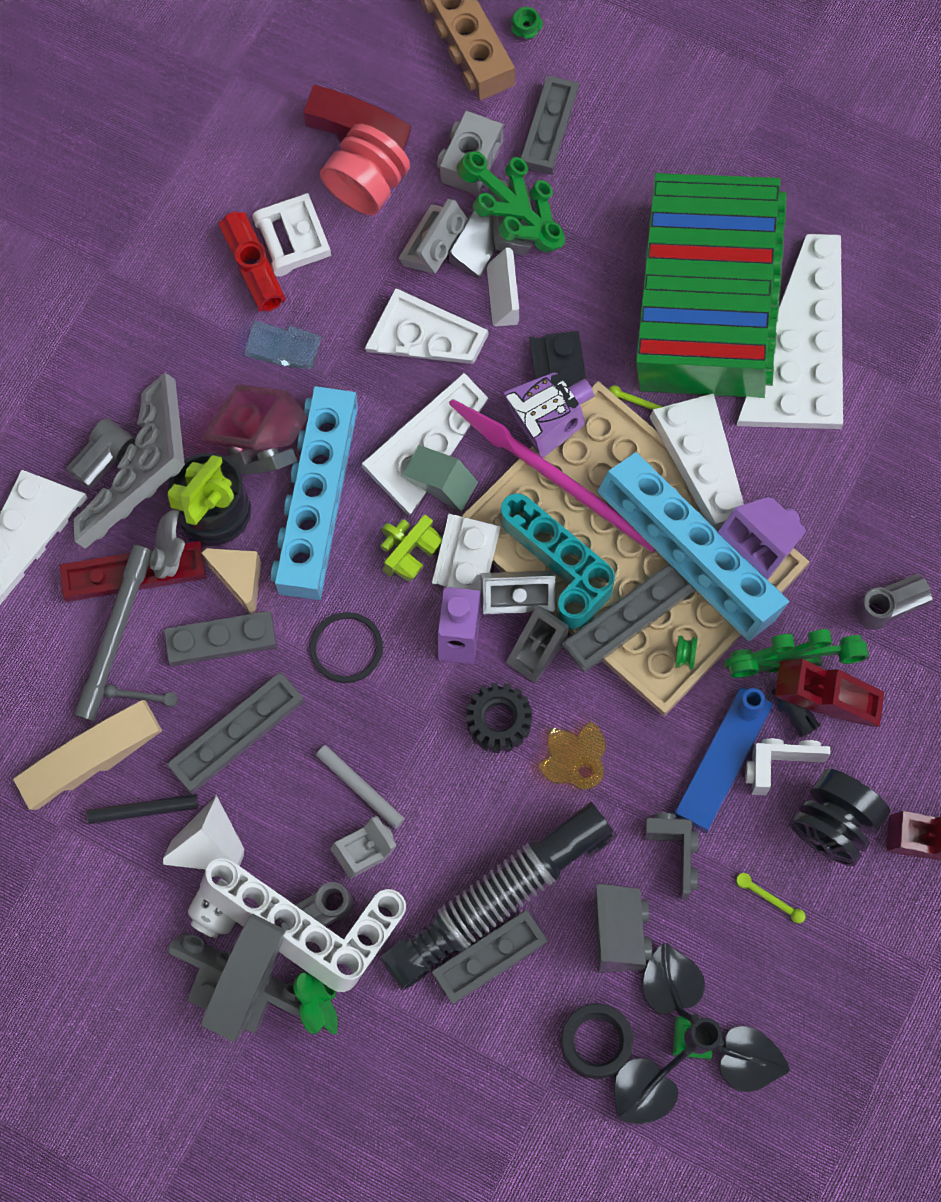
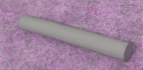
(360, 787)

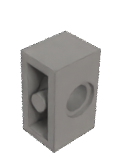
(473, 134)

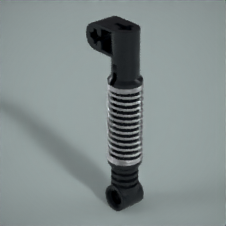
(540, 863)

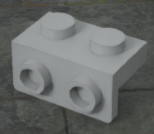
(434, 237)

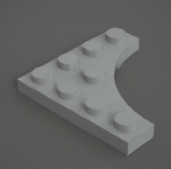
(144, 465)

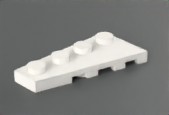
(435, 428)
(701, 454)
(28, 523)

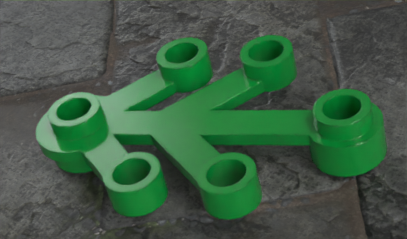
(542, 229)
(745, 663)

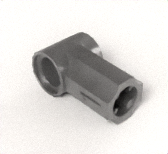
(105, 447)
(895, 601)
(316, 905)

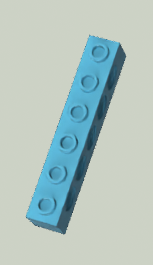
(692, 546)
(308, 578)

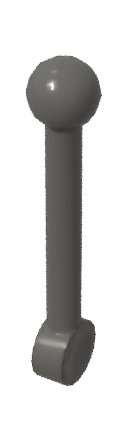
(170, 698)

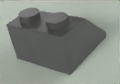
(620, 929)

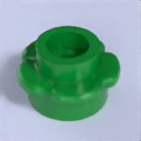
(526, 15)

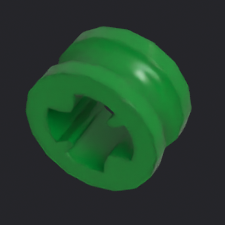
(685, 652)

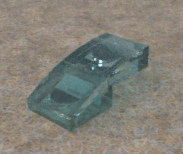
(281, 346)

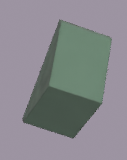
(440, 476)

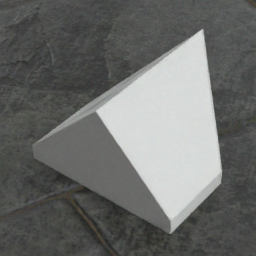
(205, 839)

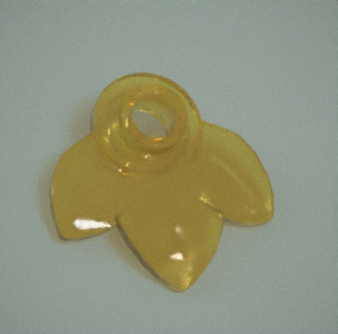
(572, 753)

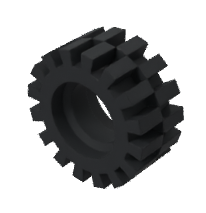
(495, 696)

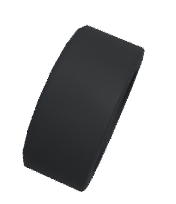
(625, 1034)

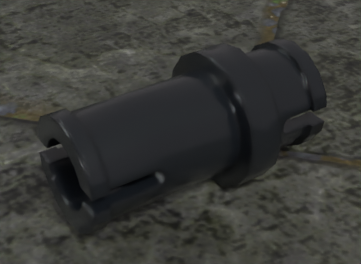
(800, 717)

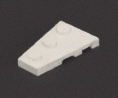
(425, 331)

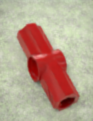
(258, 276)

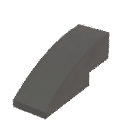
(243, 978)

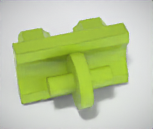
(204, 490)
(400, 560)

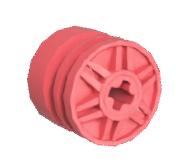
(365, 169)

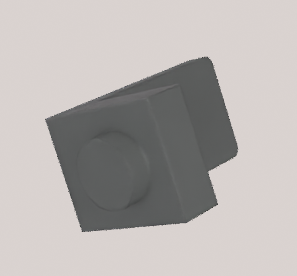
(668, 828)

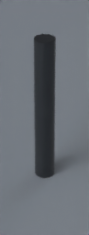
(142, 809)

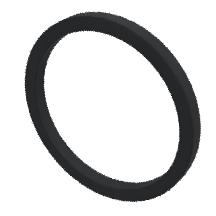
(348, 679)

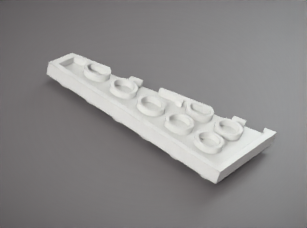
(808, 346)

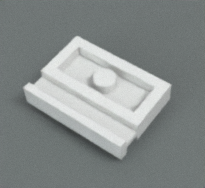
(465, 552)

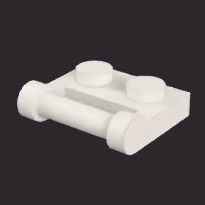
(302, 230)

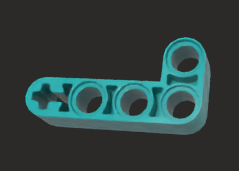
(552, 552)

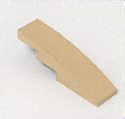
(87, 754)

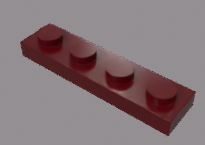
(105, 574)

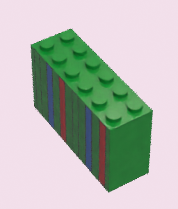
(712, 285)

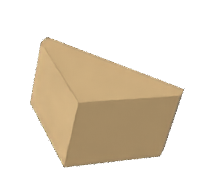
(238, 572)

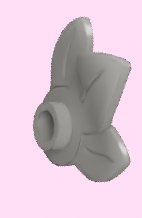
(168, 549)

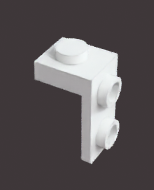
(759, 769)

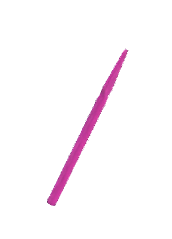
(501, 437)

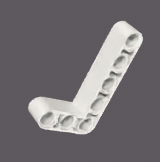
(304, 927)

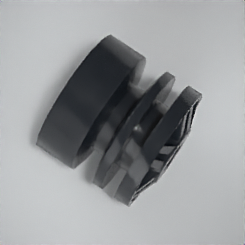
(218, 524)
(839, 817)

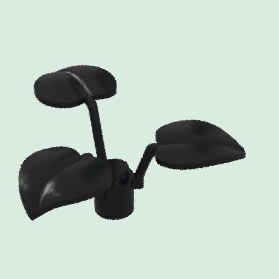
(748, 1059)

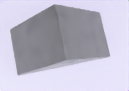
(538, 644)

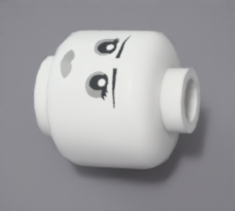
(208, 918)

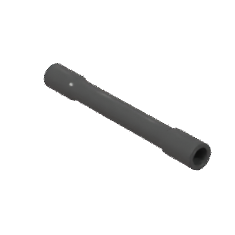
(94, 687)

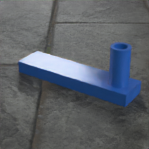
(724, 758)

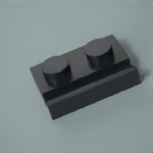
(558, 354)

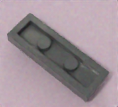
(550, 124)
(220, 638)
(489, 957)

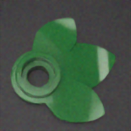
(316, 1004)

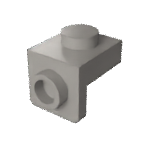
(364, 848)

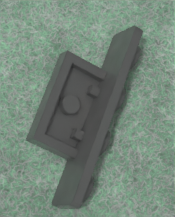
(211, 965)

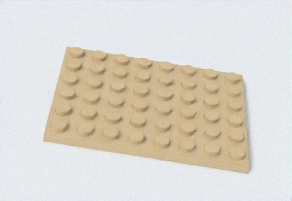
(605, 440)

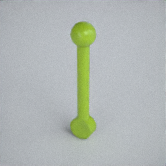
(620, 394)
(744, 881)

